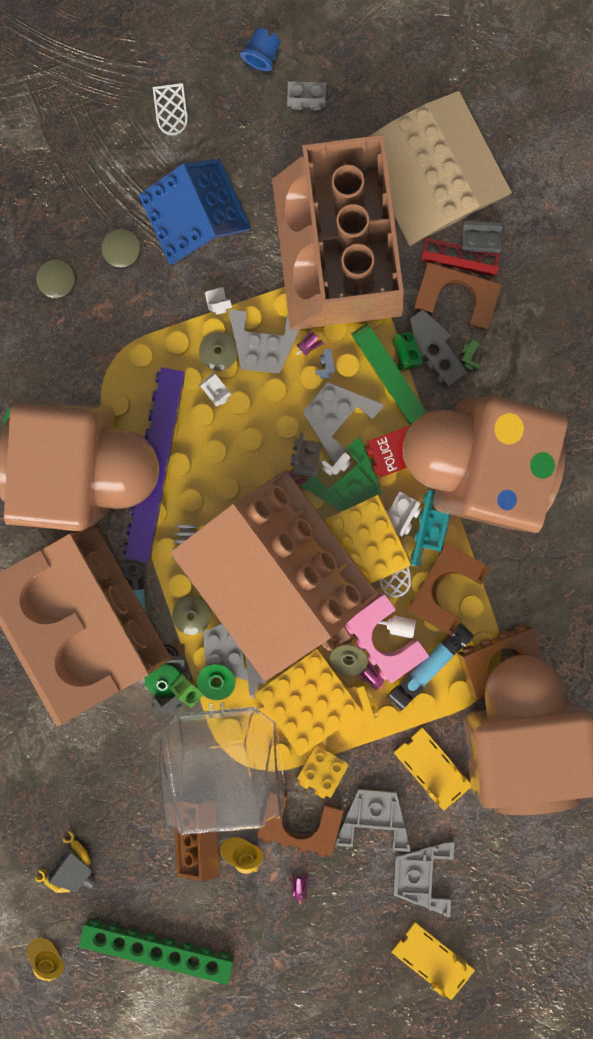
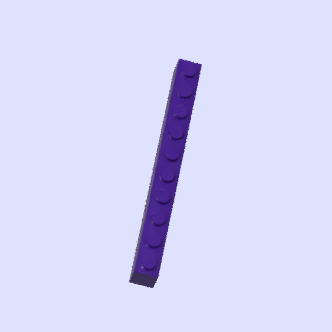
(160, 436)

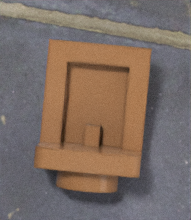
(341, 637)

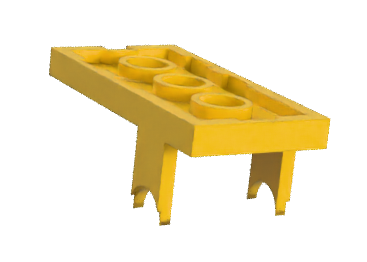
(440, 778)
(442, 969)

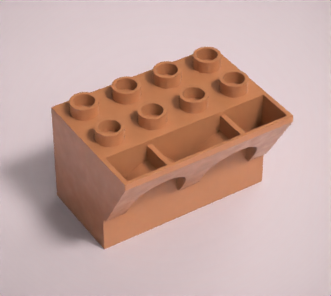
(338, 235)
(275, 575)
(77, 624)

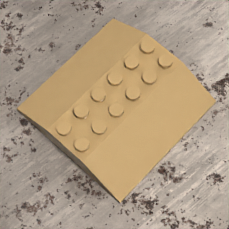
(439, 167)

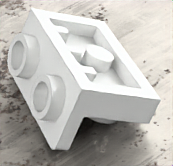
(402, 512)

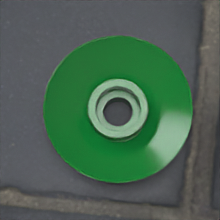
(167, 674)
(212, 689)

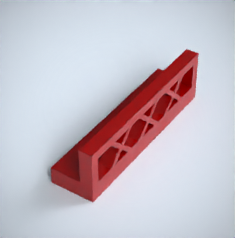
(459, 261)

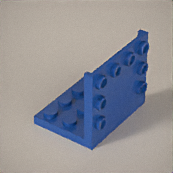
(193, 208)

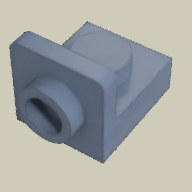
(326, 360)

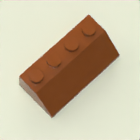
(197, 855)

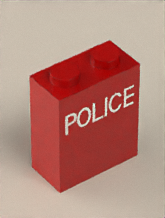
(387, 452)

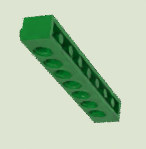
(146, 955)

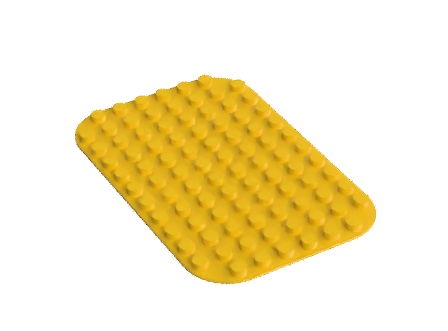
(250, 439)

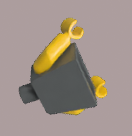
(69, 870)

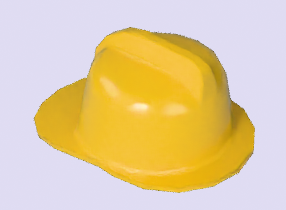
(241, 854)
(44, 959)

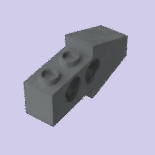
(428, 333)

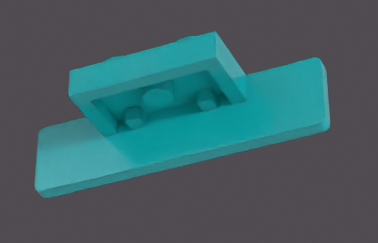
(431, 531)

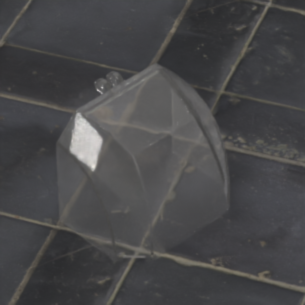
(220, 770)

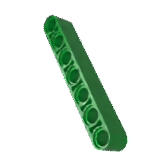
(388, 373)

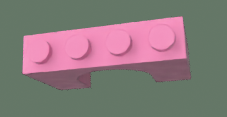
(394, 663)

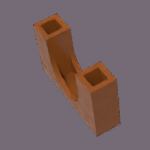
(484, 292)
(449, 562)
(476, 658)
(320, 840)

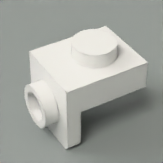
(217, 301)
(215, 389)
(341, 464)

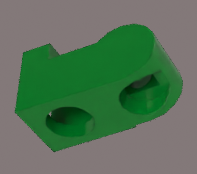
(407, 351)

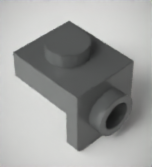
(173, 704)

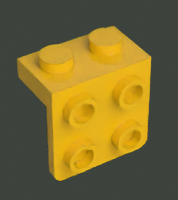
(369, 713)
(322, 772)

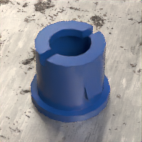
(261, 50)

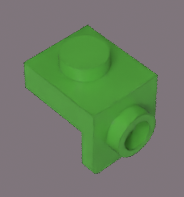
(468, 351)

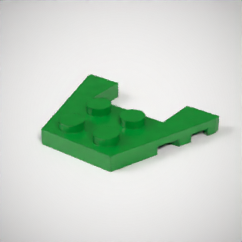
(353, 487)

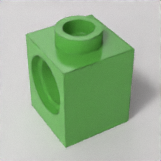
(186, 690)

